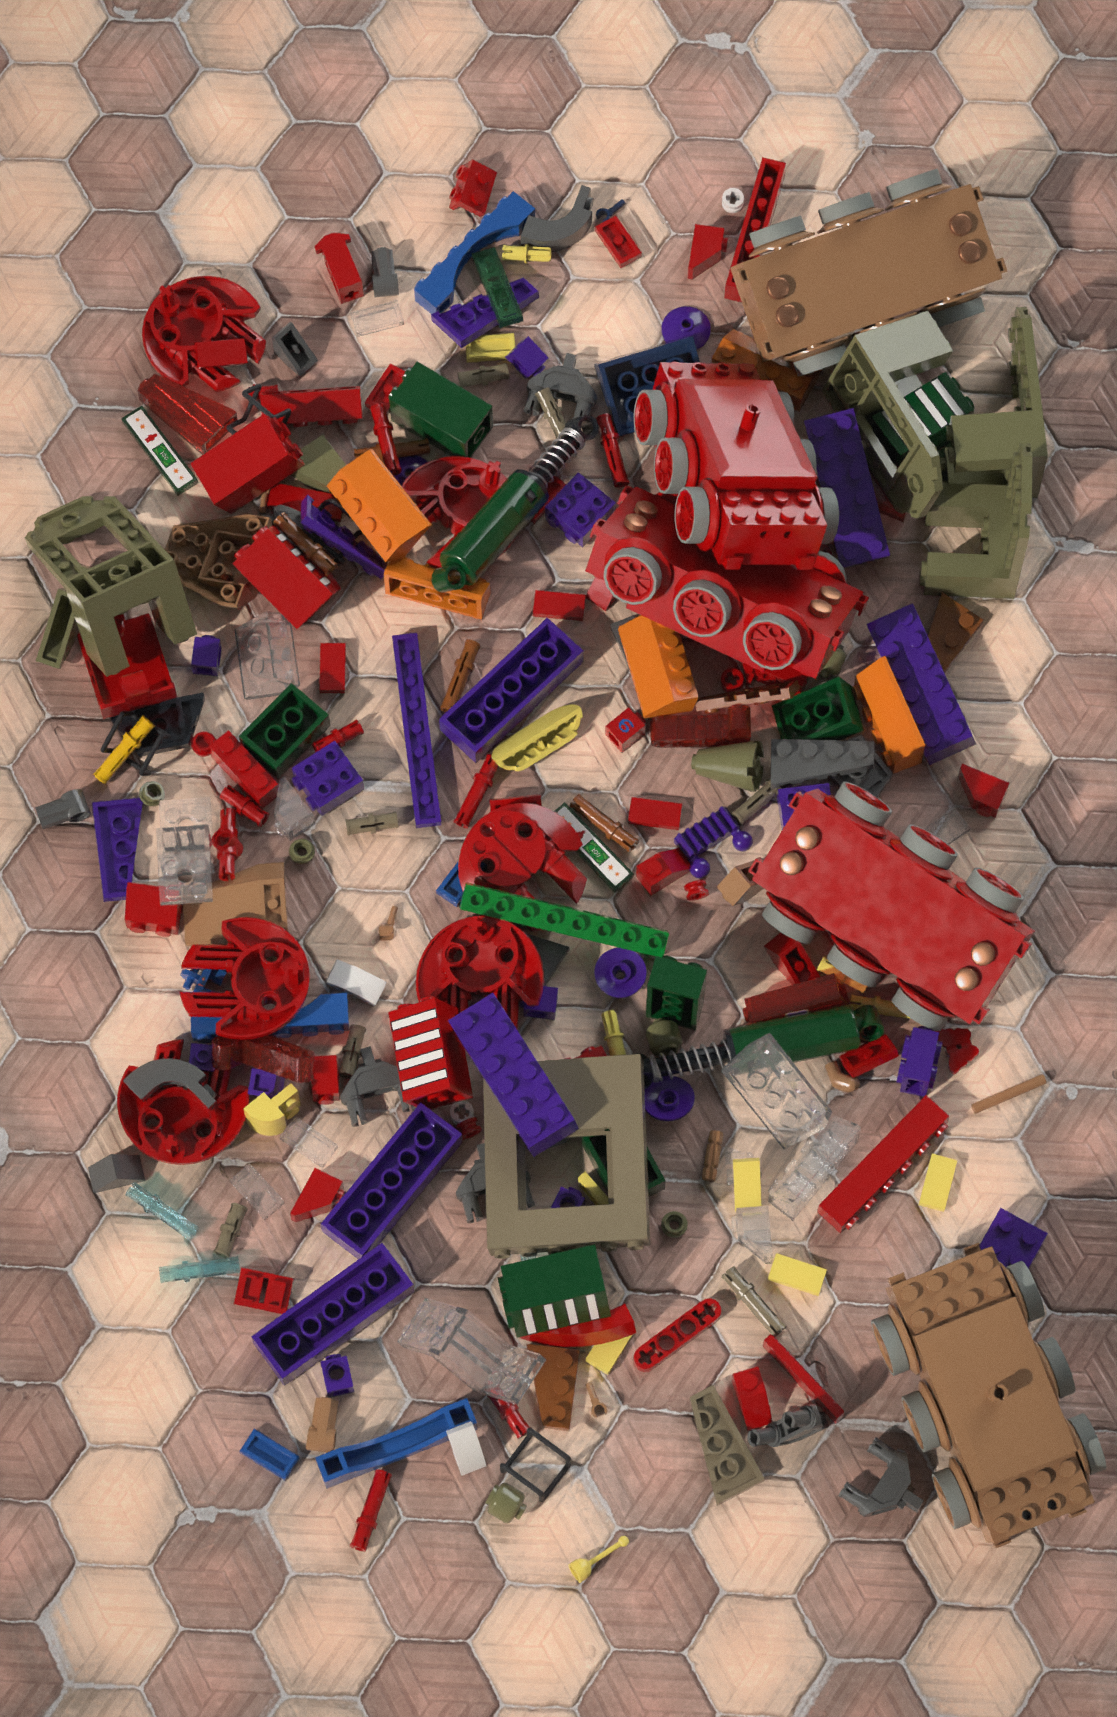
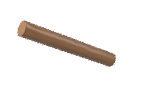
(1008, 1094)

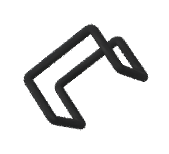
(252, 401)
(338, 557)
(143, 769)
(506, 1466)

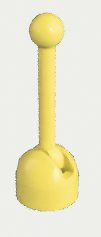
(582, 1568)

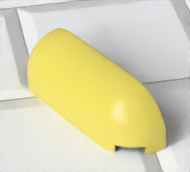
(538, 738)

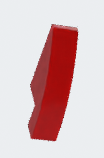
(589, 1333)

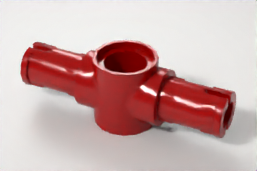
(227, 844)

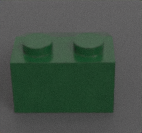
(819, 713)

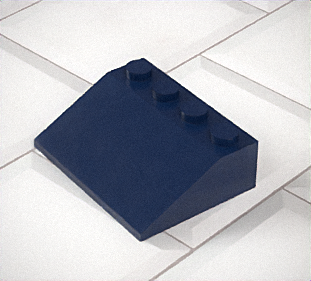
(629, 374)

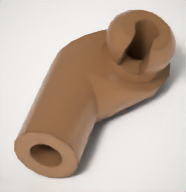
(841, 1081)

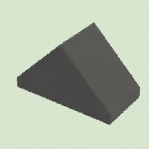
(293, 349)
(116, 1172)

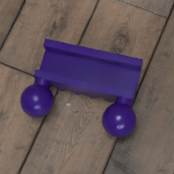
(706, 835)

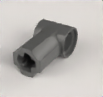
(384, 278)
(70, 808)

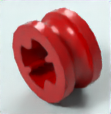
(735, 674)
(696, 890)
(469, 1128)

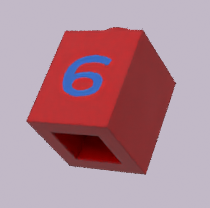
(625, 729)

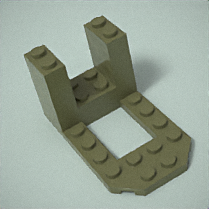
(876, 376)
(986, 442)
(1004, 532)
(116, 585)

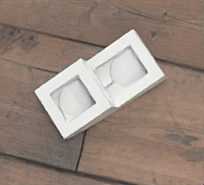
(356, 982)
(466, 1448)

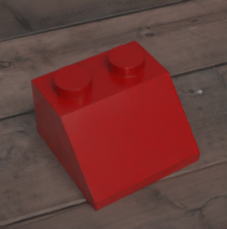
(146, 914)

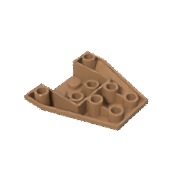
(206, 555)
(252, 894)

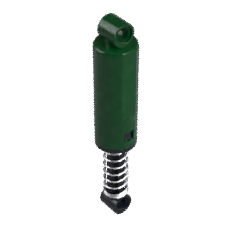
(508, 510)
(799, 1035)

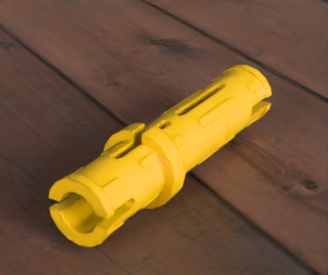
(119, 755)

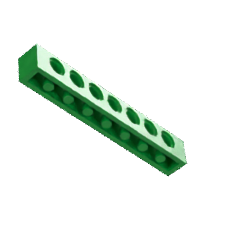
(564, 920)

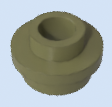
(155, 788)
(301, 844)
(677, 1217)

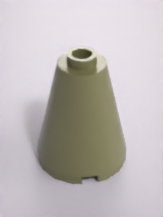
(732, 764)

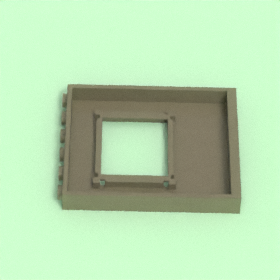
(600, 1096)

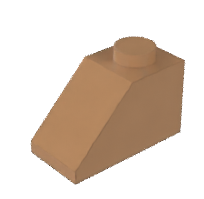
(738, 885)

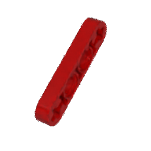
(674, 1331)

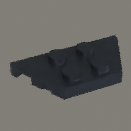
(175, 716)

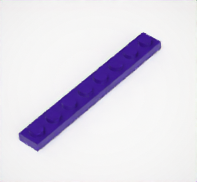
(416, 730)

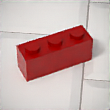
(244, 769)

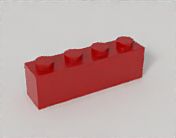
(316, 405)

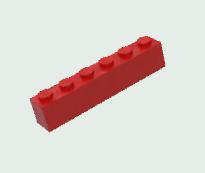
(758, 215)
(883, 1164)

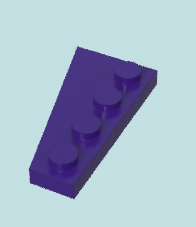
(475, 318)
(340, 538)
(116, 840)

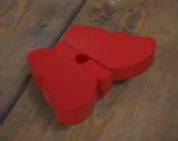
(958, 1057)

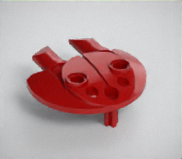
(178, 316)
(453, 506)
(517, 857)
(482, 965)
(253, 979)
(182, 1115)

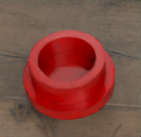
(201, 742)

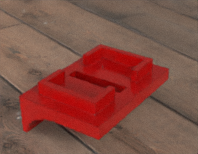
(250, 1289)

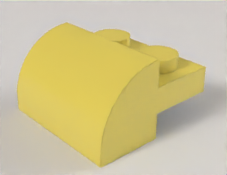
(268, 1115)

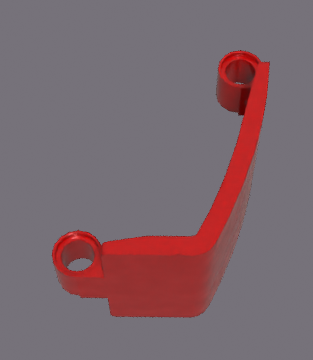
(144, 680)

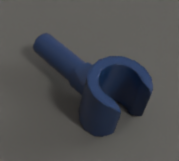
(609, 212)

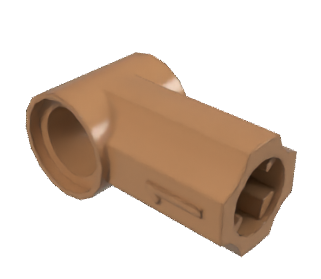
(322, 1433)

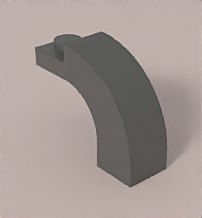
(562, 232)
(162, 1072)

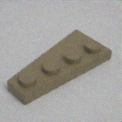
(725, 1452)

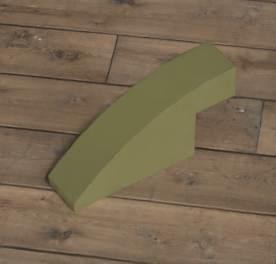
(320, 465)
(59, 632)

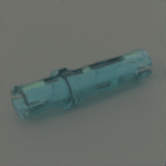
(153, 1204)
(199, 1269)

